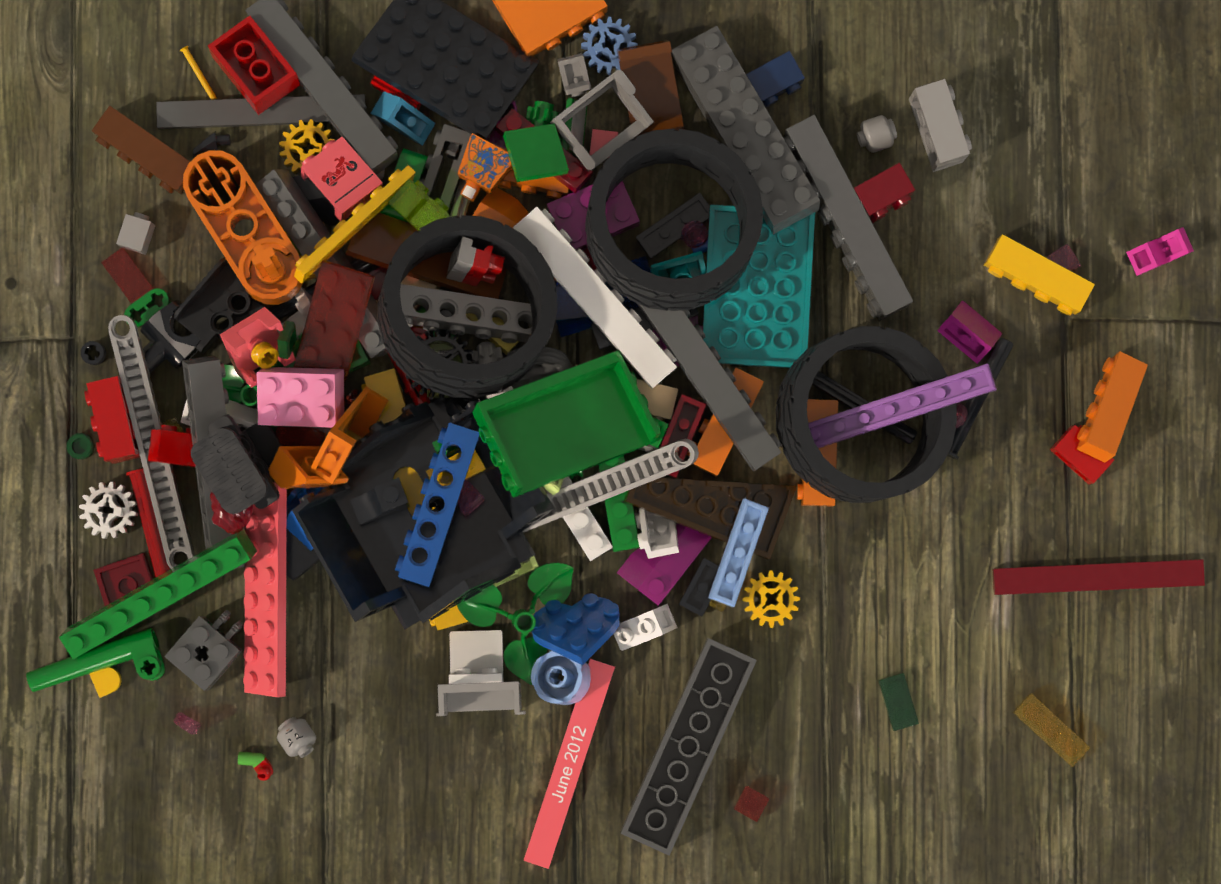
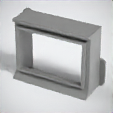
(624, 89)
(479, 697)

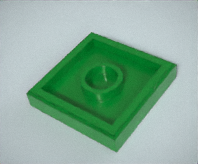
(535, 152)

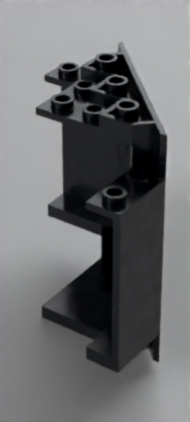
(364, 557)

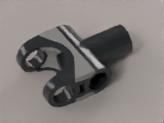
(164, 340)

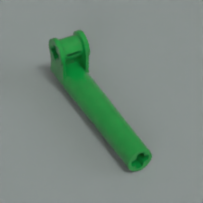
(141, 647)

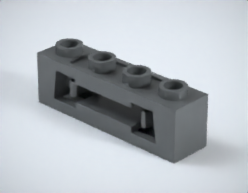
(455, 139)

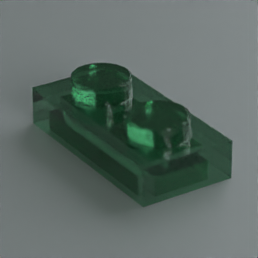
(898, 702)

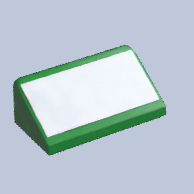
(576, 125)

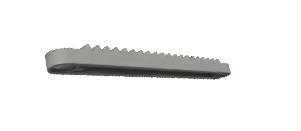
(144, 417)
(618, 480)

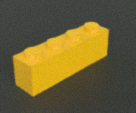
(1038, 275)

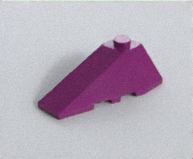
(658, 575)

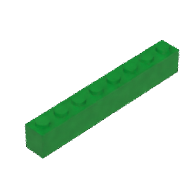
(158, 594)

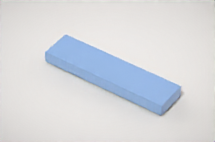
(738, 552)

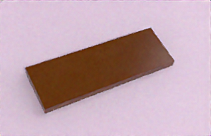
(383, 236)

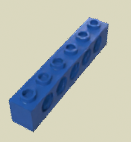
(466, 441)

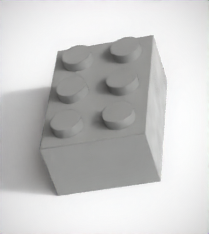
(940, 125)

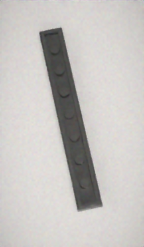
(237, 113)

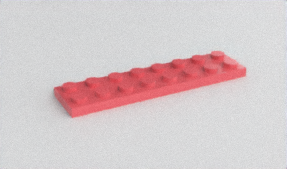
(266, 601)

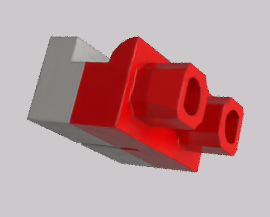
(473, 265)

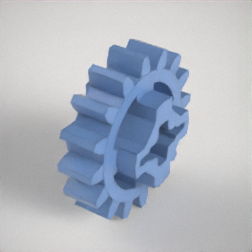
(599, 49)

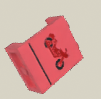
(341, 177)

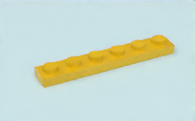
(346, 230)

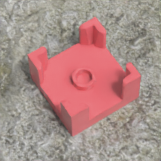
(245, 335)

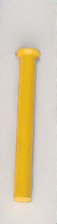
(198, 72)

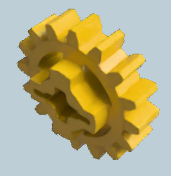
(296, 145)
(780, 608)

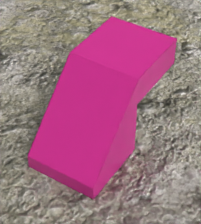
(1160, 251)

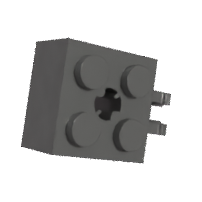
(221, 651)

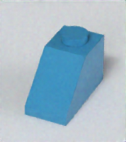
(403, 117)

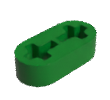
(143, 303)

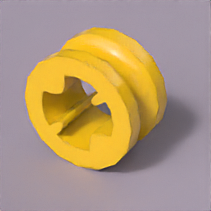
(268, 360)

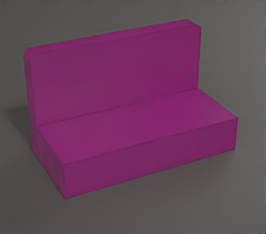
(970, 332)

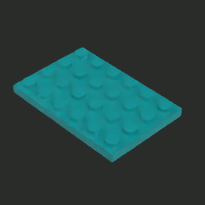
(769, 306)

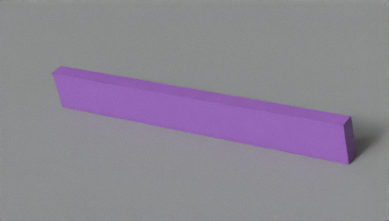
(902, 406)

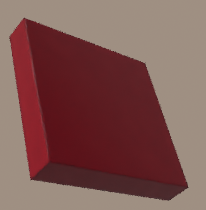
(122, 577)

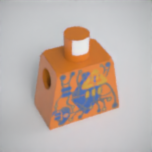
(482, 167)

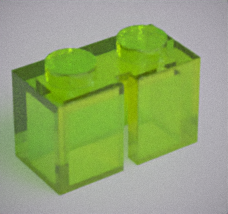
(416, 206)

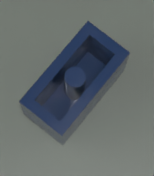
(776, 78)

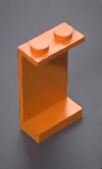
(337, 444)

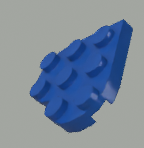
(576, 629)

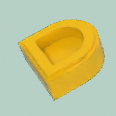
(106, 681)

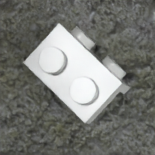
(657, 534)

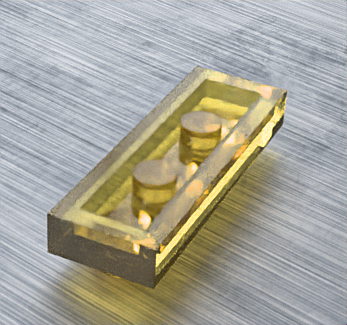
(1051, 730)

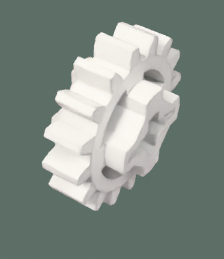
(107, 520)

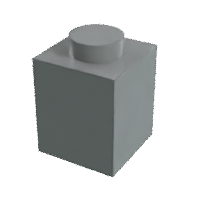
(136, 233)

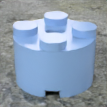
(553, 690)

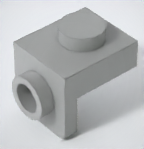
(574, 75)

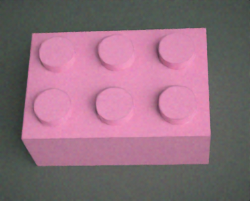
(300, 396)

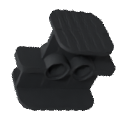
(213, 301)
(238, 464)

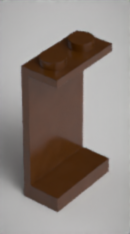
(653, 76)

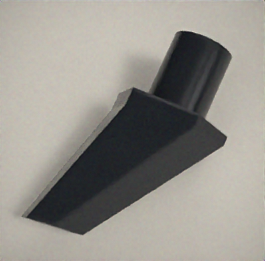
(211, 143)

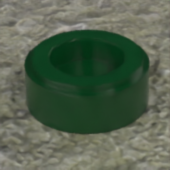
(80, 446)

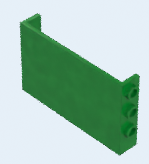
(565, 423)

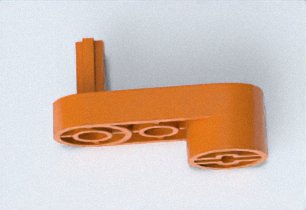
(271, 270)

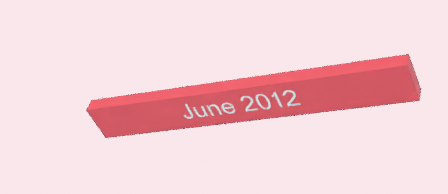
(568, 767)

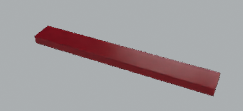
(1098, 577)

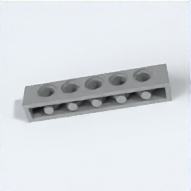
(462, 304)

